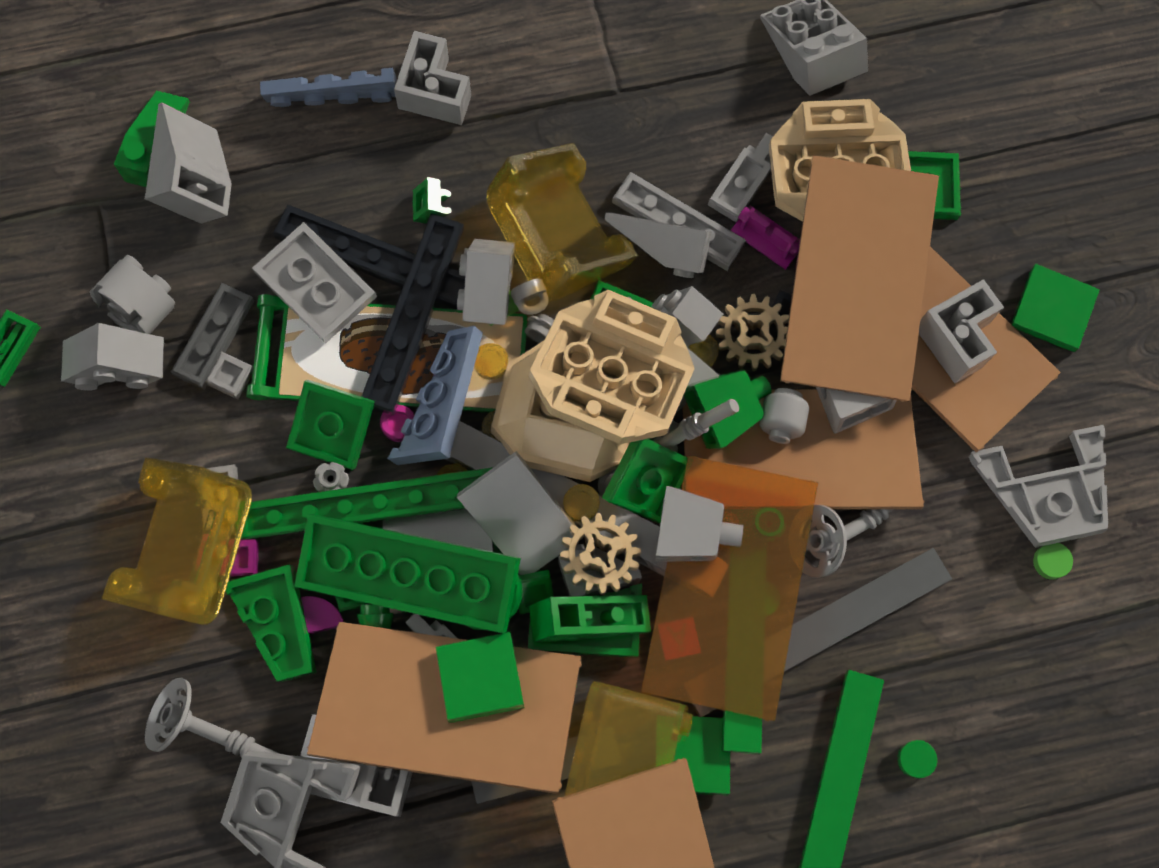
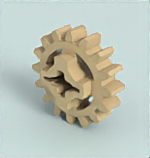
(743, 321)
(585, 561)

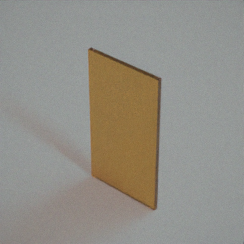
(730, 619)

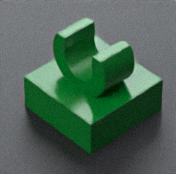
(428, 199)

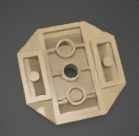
(833, 130)
(618, 339)
(543, 439)

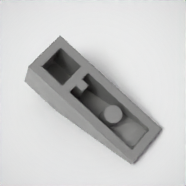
(669, 244)

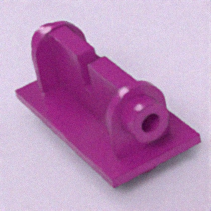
(766, 236)

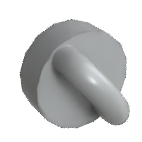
(528, 291)

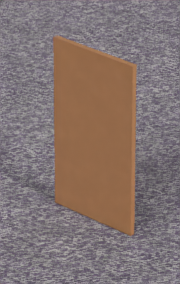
(860, 278)
(992, 395)
(855, 469)
(389, 711)
(636, 822)

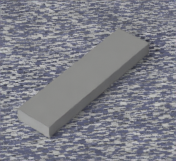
(653, 204)

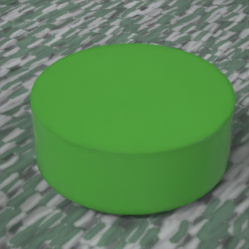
(1053, 561)

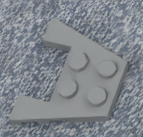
(1054, 503)
(272, 798)

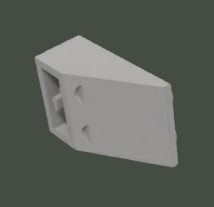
(817, 43)
(187, 168)
(375, 786)

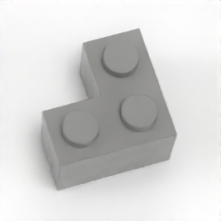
(426, 86)
(487, 281)
(693, 312)
(955, 331)
(112, 354)

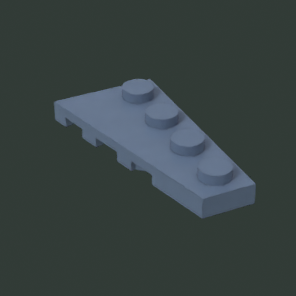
(330, 87)
(441, 401)

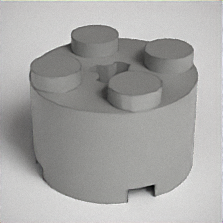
(133, 296)

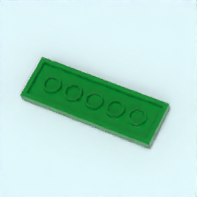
(408, 573)

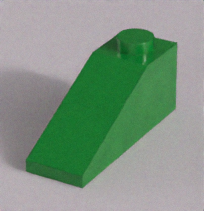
(136, 147)
(588, 617)

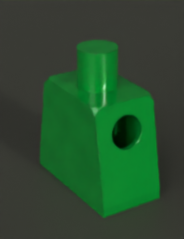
(714, 391)

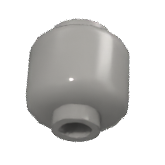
(784, 415)

